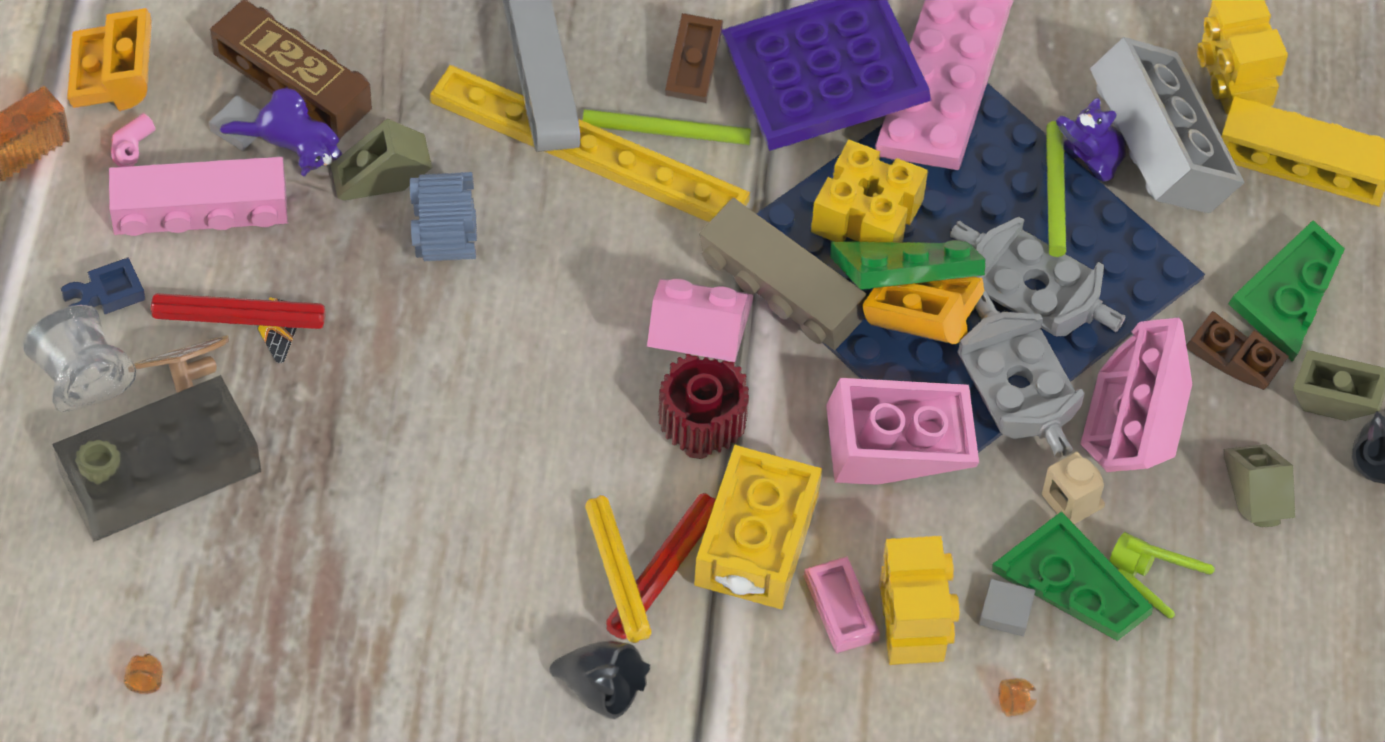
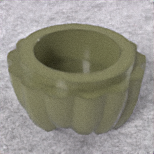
(97, 460)

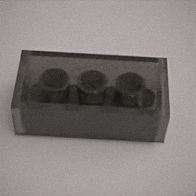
(167, 457)

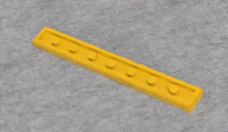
(598, 150)

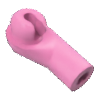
(126, 140)

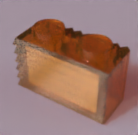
(31, 130)

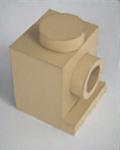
(1079, 482)

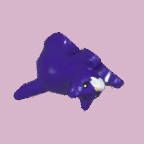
(288, 126)
(1094, 140)

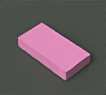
(841, 604)

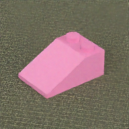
(698, 319)
(899, 430)

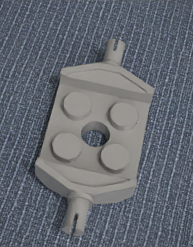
(1017, 256)
(1015, 345)

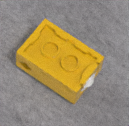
(757, 527)

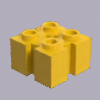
(1241, 52)
(868, 197)
(917, 600)

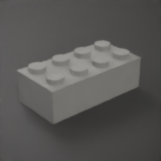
(1166, 126)

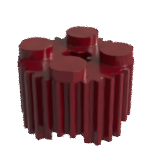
(703, 405)

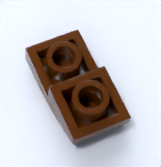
(1230, 351)

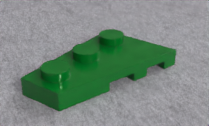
(906, 263)
(1289, 288)
(1074, 578)

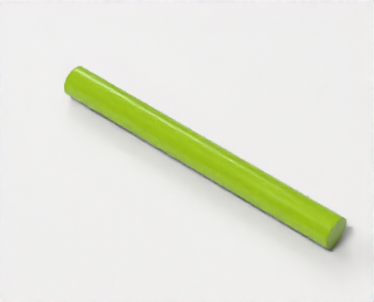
(668, 127)
(1056, 190)

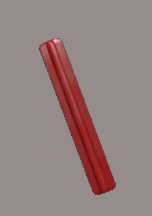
(238, 311)
(668, 558)

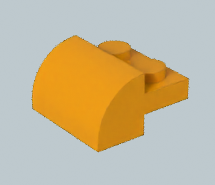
(111, 61)
(926, 308)

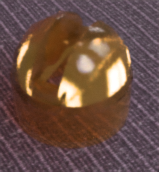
(136, 670)
(1015, 696)

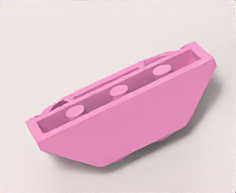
(1140, 399)

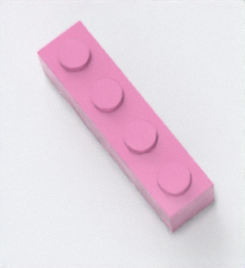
(197, 196)

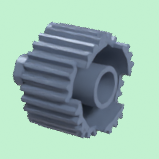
(444, 216)

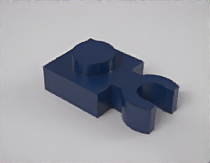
(108, 286)

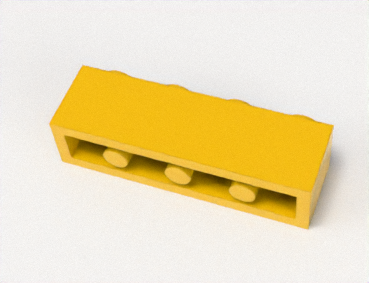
(1306, 150)

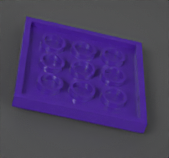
(824, 68)

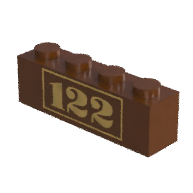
(282, 58)

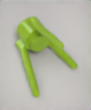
(1137, 556)

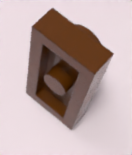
(694, 58)

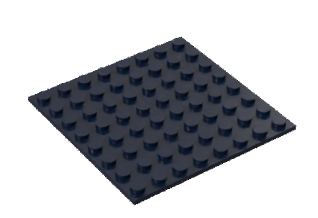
(997, 182)

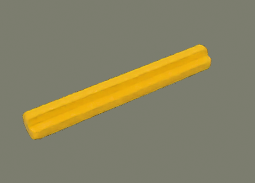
(618, 569)

